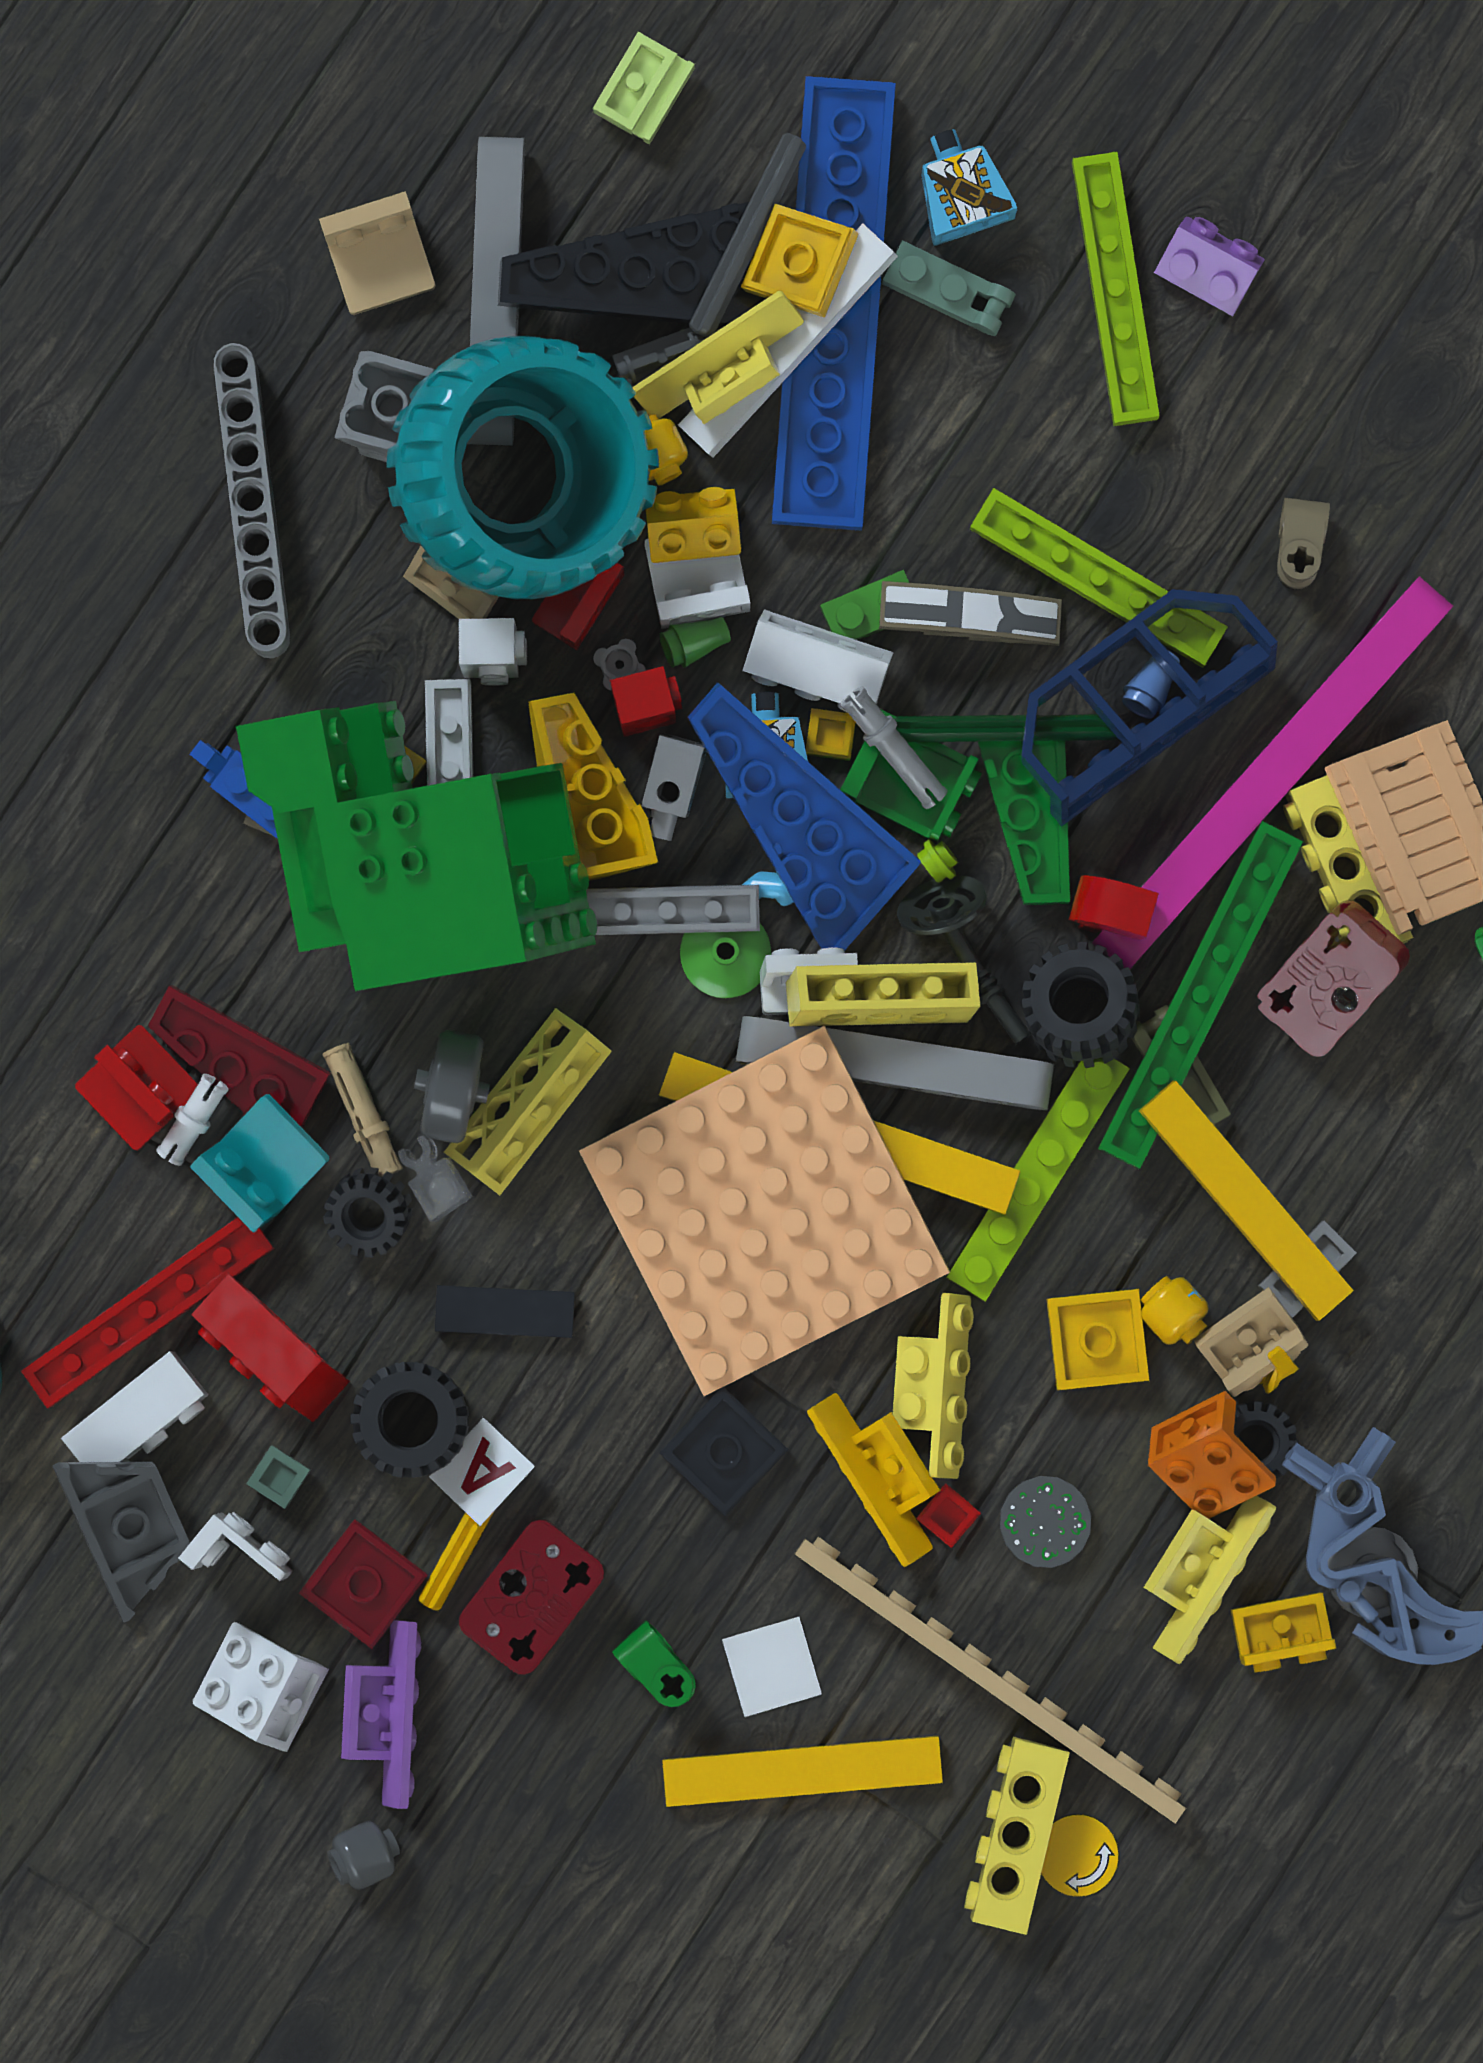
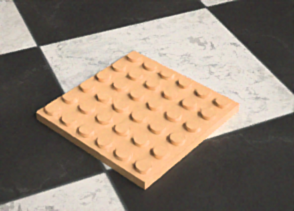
(764, 1211)

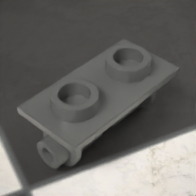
(648, 358)

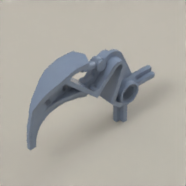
(1338, 1525)

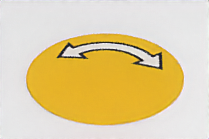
(1080, 1856)

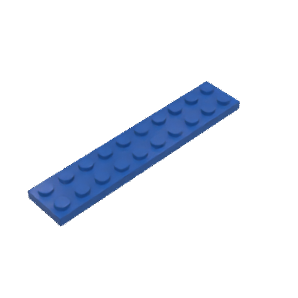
(830, 392)

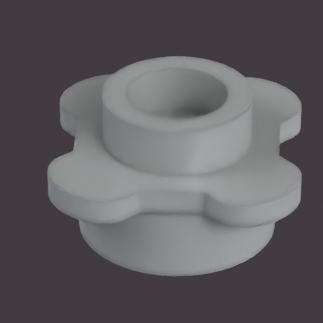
(622, 652)

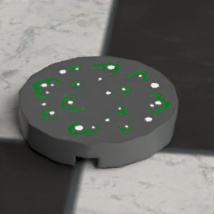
(1045, 1521)

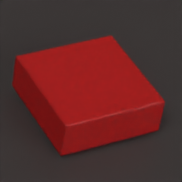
(948, 1515)

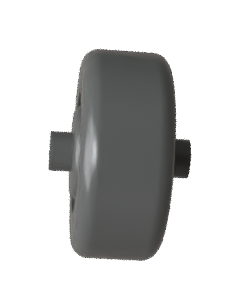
(451, 1086)

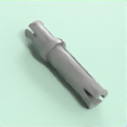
(882, 733)

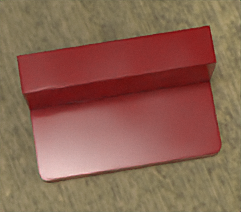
(574, 612)

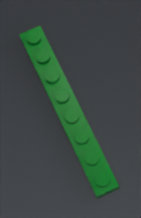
(1202, 989)

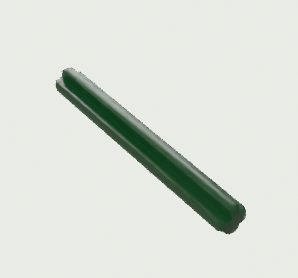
(1001, 728)

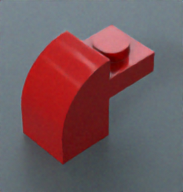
(1113, 907)

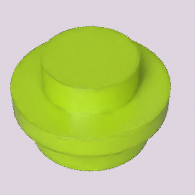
(938, 860)

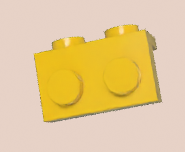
(693, 525)
(1283, 1631)

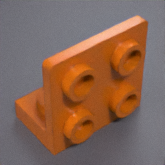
(1205, 1458)

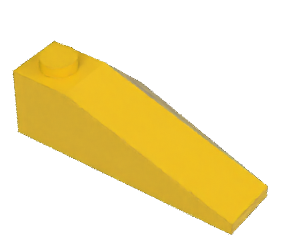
(607, 822)

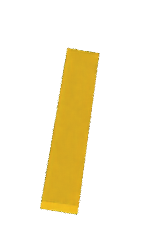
(1246, 1200)
(802, 1771)

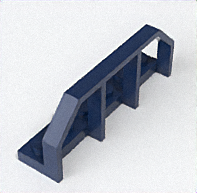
(1176, 716)

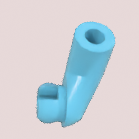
(770, 887)

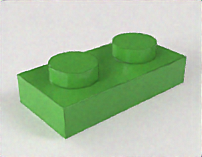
(858, 612)

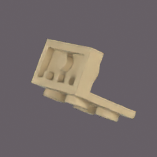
(377, 253)

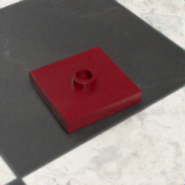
(363, 1583)

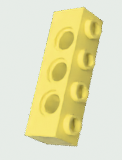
(1319, 853)
(882, 994)
(1014, 1908)

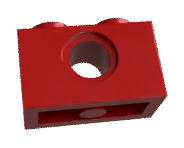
(646, 700)

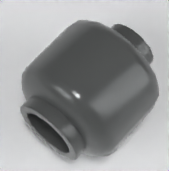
(363, 1855)

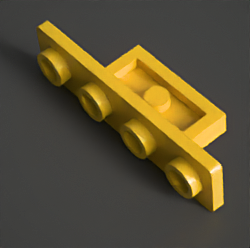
(882, 1472)

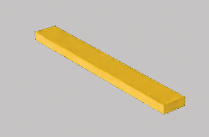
(917, 1158)

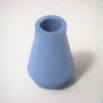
(1148, 689)

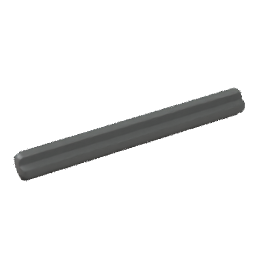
(747, 235)

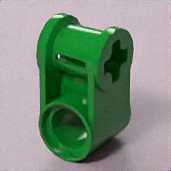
(649, 1659)

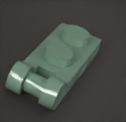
(947, 288)

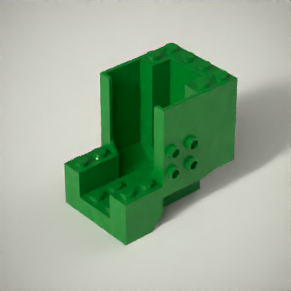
(419, 874)

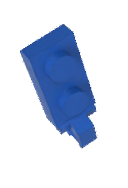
(229, 780)

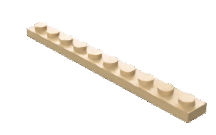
(1006, 1688)

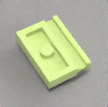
(643, 88)

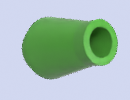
(692, 640)

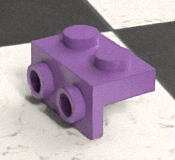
(1210, 264)

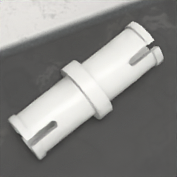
(192, 1119)

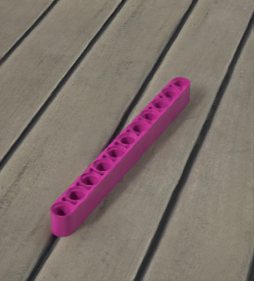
(1284, 762)

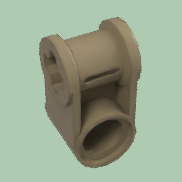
(1302, 535)

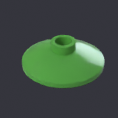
(719, 976)

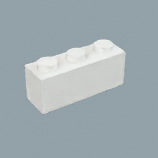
(814, 660)
(138, 1414)

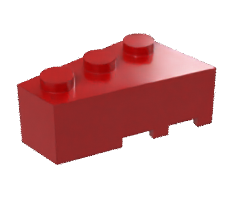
(268, 1349)

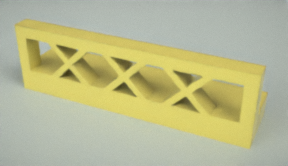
(533, 1105)

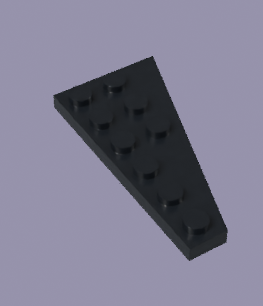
(634, 273)

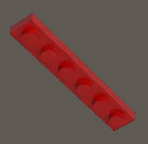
(145, 1311)

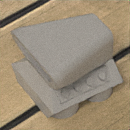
(374, 400)

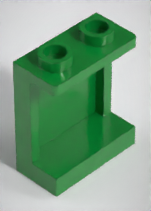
(880, 789)

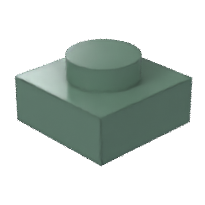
(278, 1476)

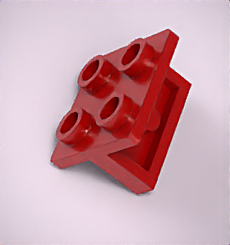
(136, 1087)

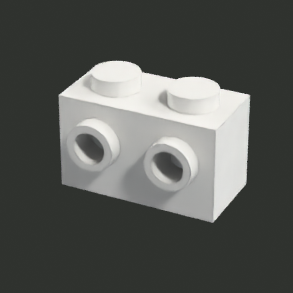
(491, 649)

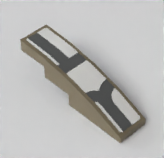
(970, 613)

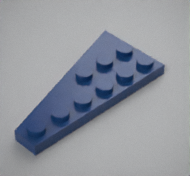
(817, 839)

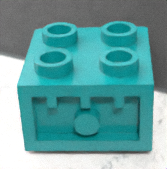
(261, 1163)

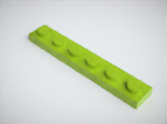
(1115, 289)
(1093, 575)
(1040, 1173)

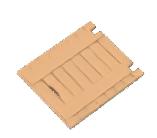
(1415, 824)

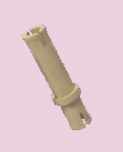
(359, 1103)

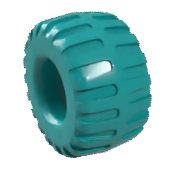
(596, 453)

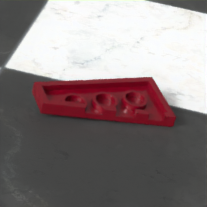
(237, 1056)

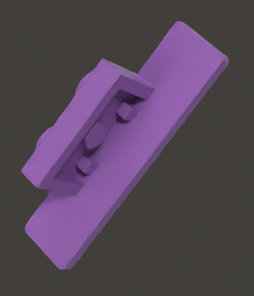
(381, 1713)

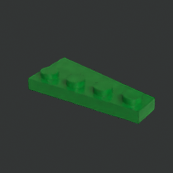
(1031, 833)

